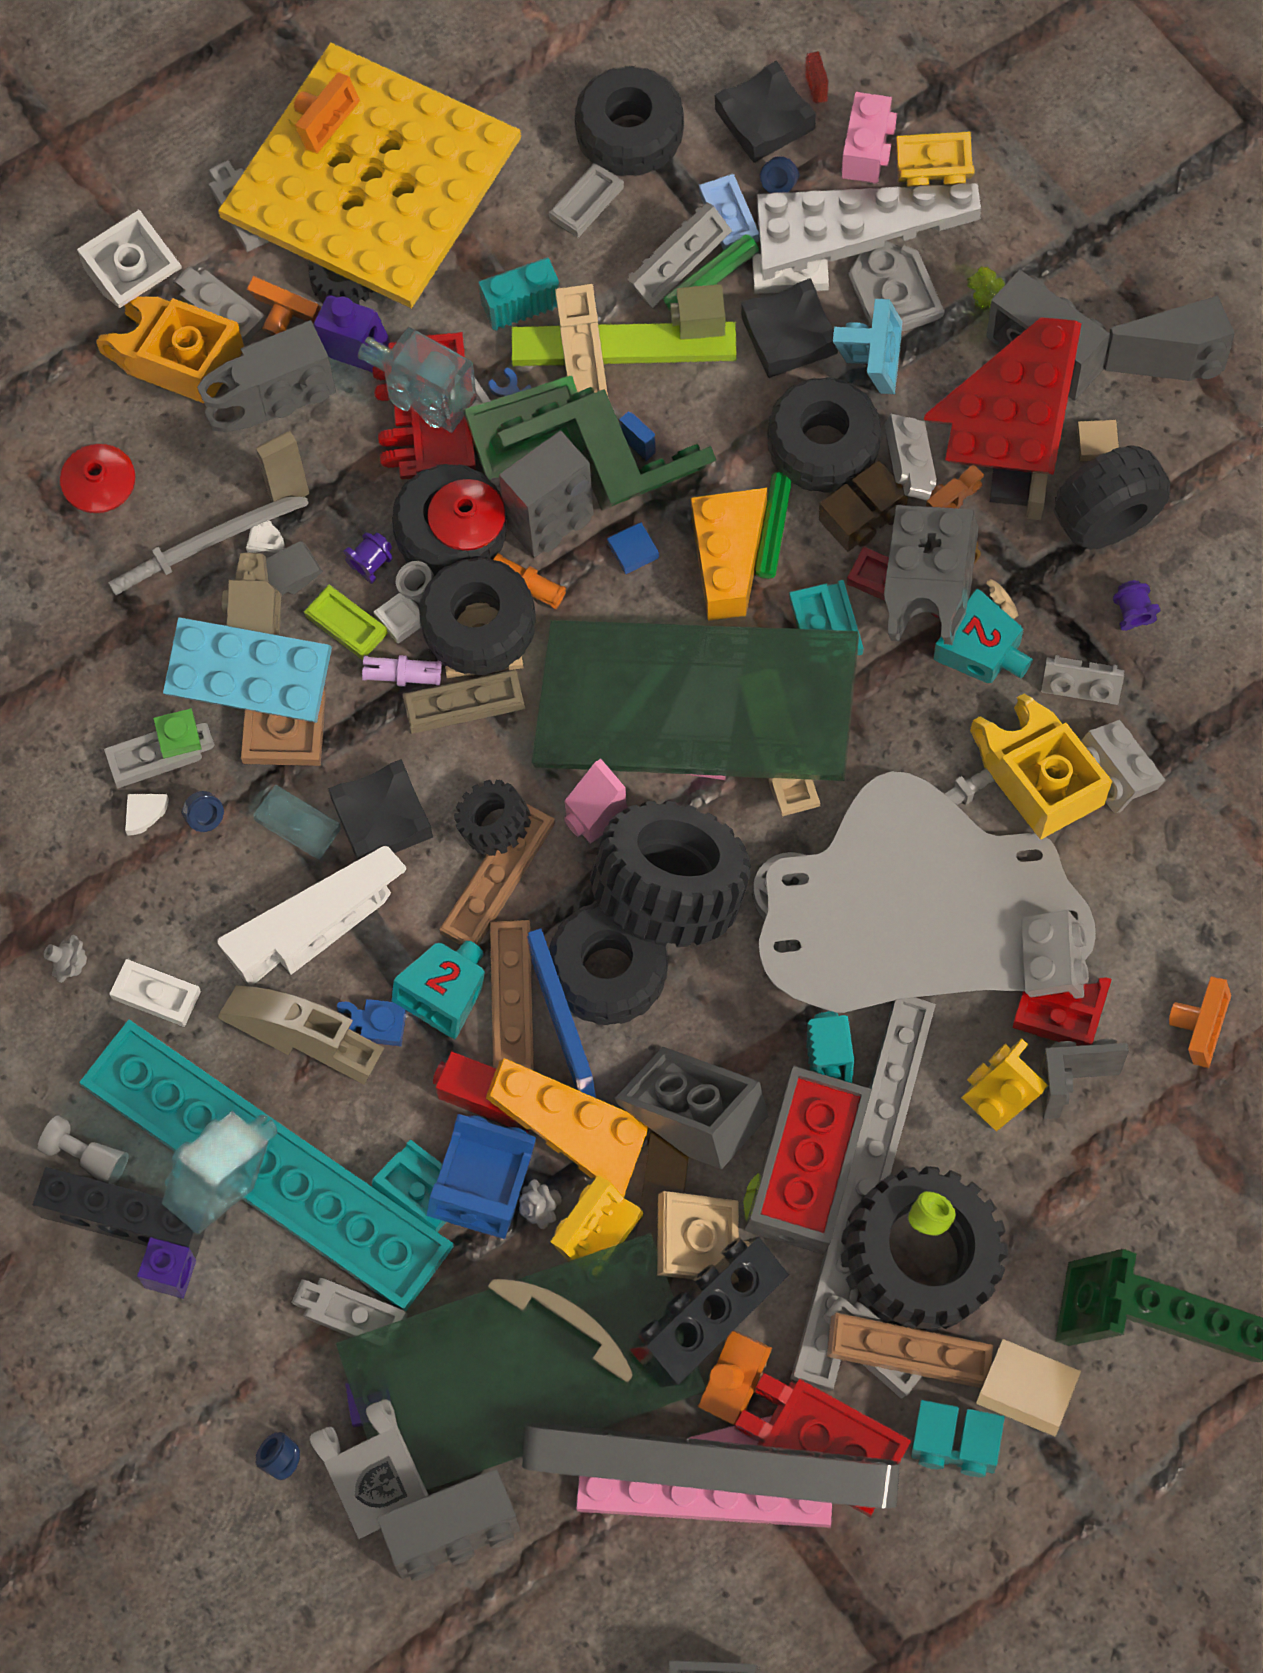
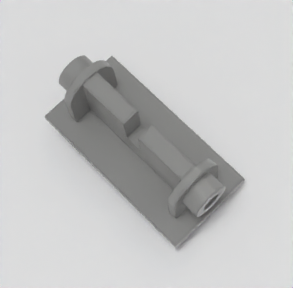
(1094, 683)

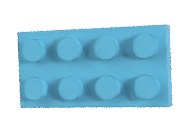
(247, 670)

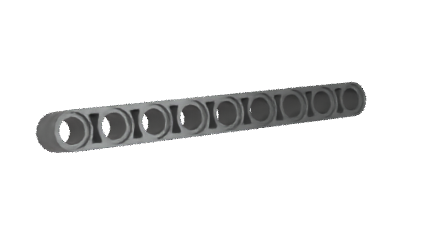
(711, 1465)

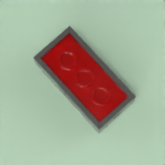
(808, 1160)

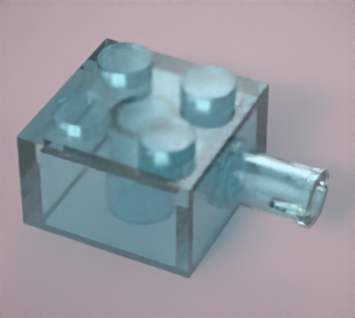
(424, 377)
(216, 1169)

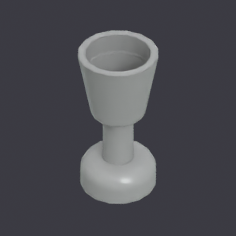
(98, 1160)

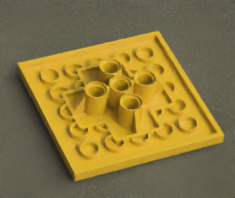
(383, 188)

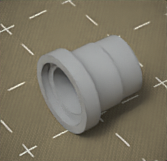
(411, 577)

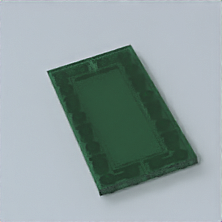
(697, 699)
(484, 1369)

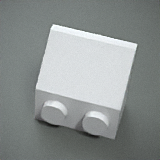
(127, 259)

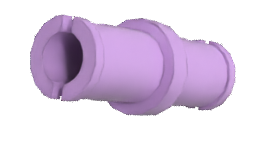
(401, 670)

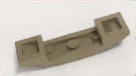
(608, 1353)

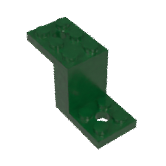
(602, 442)

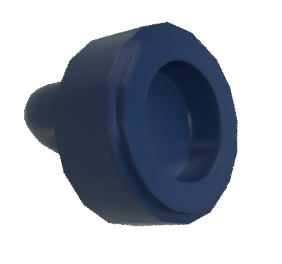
(779, 175)
(203, 811)
(278, 1456)

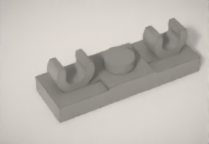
(679, 254)

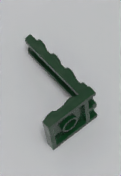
(1106, 1292)

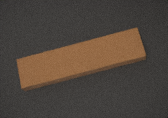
(494, 883)
(511, 993)
(909, 1350)

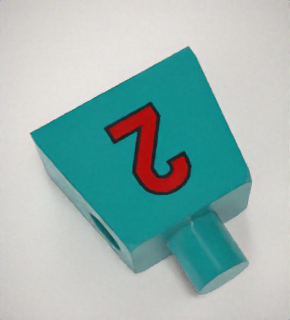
(984, 642)
(441, 986)

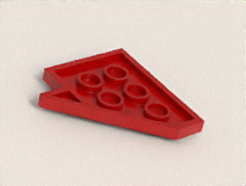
(1015, 403)

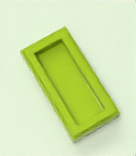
(346, 622)

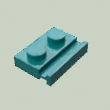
(824, 609)
(409, 1182)

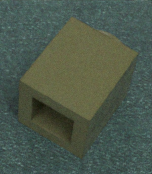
(699, 312)

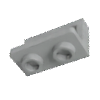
(1124, 763)
(1054, 954)

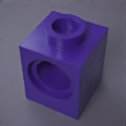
(166, 1268)

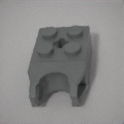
(271, 379)
(931, 581)

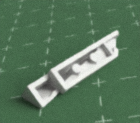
(311, 919)

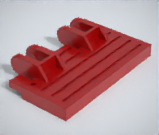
(431, 444)

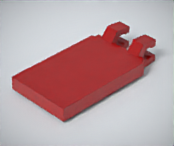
(819, 1423)

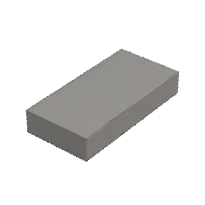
(586, 200)

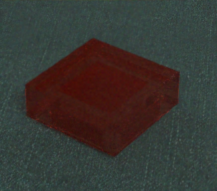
(816, 77)

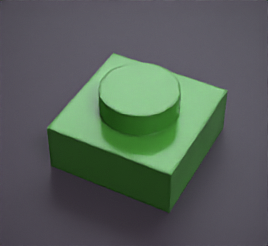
(177, 733)

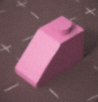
(594, 802)

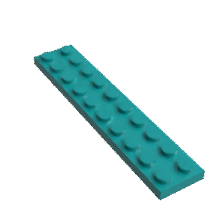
(295, 1181)

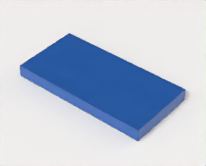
(560, 1013)

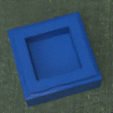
(638, 435)
(633, 548)

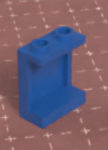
(481, 1176)

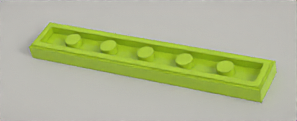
(625, 345)

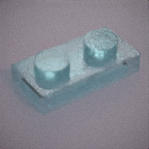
(297, 822)

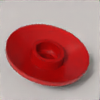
(102, 491)
(466, 529)

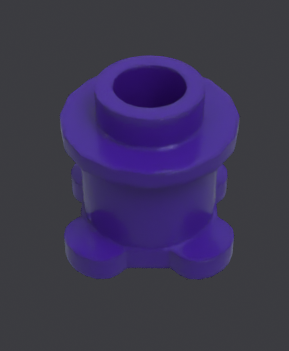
(369, 555)
(1135, 605)

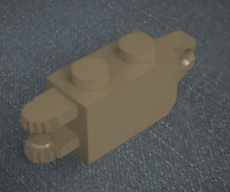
(251, 599)

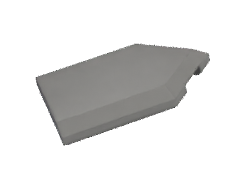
(899, 276)

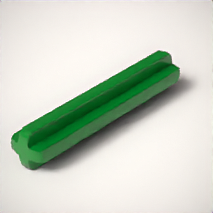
(718, 267)
(773, 526)

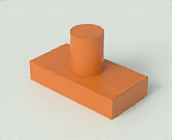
(326, 112)
(284, 305)
(1204, 1021)
(734, 1377)

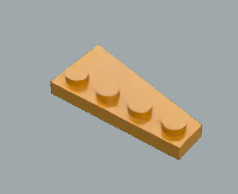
(583, 1128)

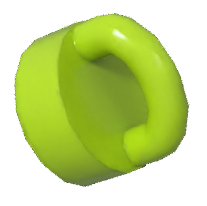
(931, 1214)

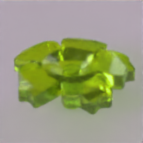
(985, 286)

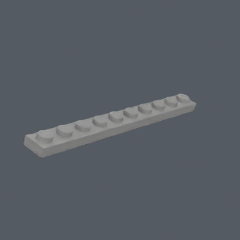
(872, 1162)

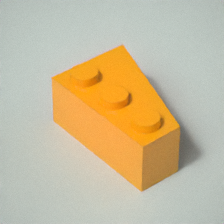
(727, 548)

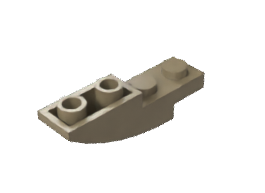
(297, 1023)

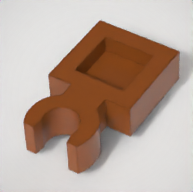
(956, 490)

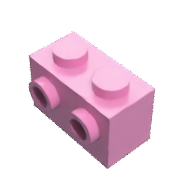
(866, 137)

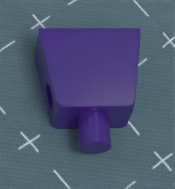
(345, 327)

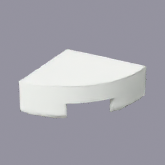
(265, 539)
(144, 811)

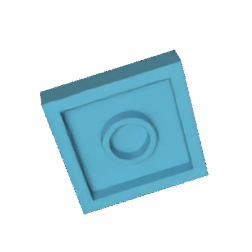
(875, 345)

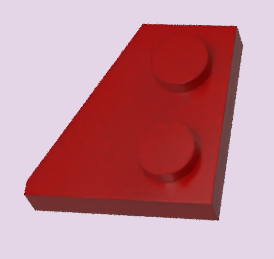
(1062, 1016)

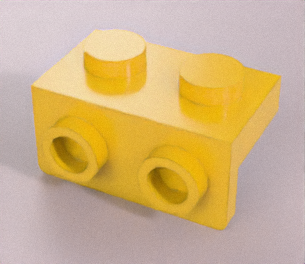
(934, 158)
(1003, 1087)
(596, 1222)

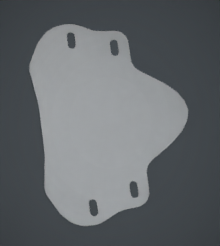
(910, 903)

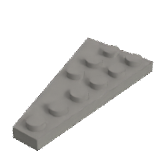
(852, 221)

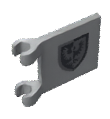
(374, 1474)

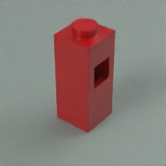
(466, 1085)

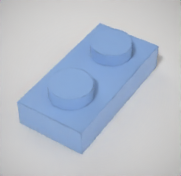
(731, 205)

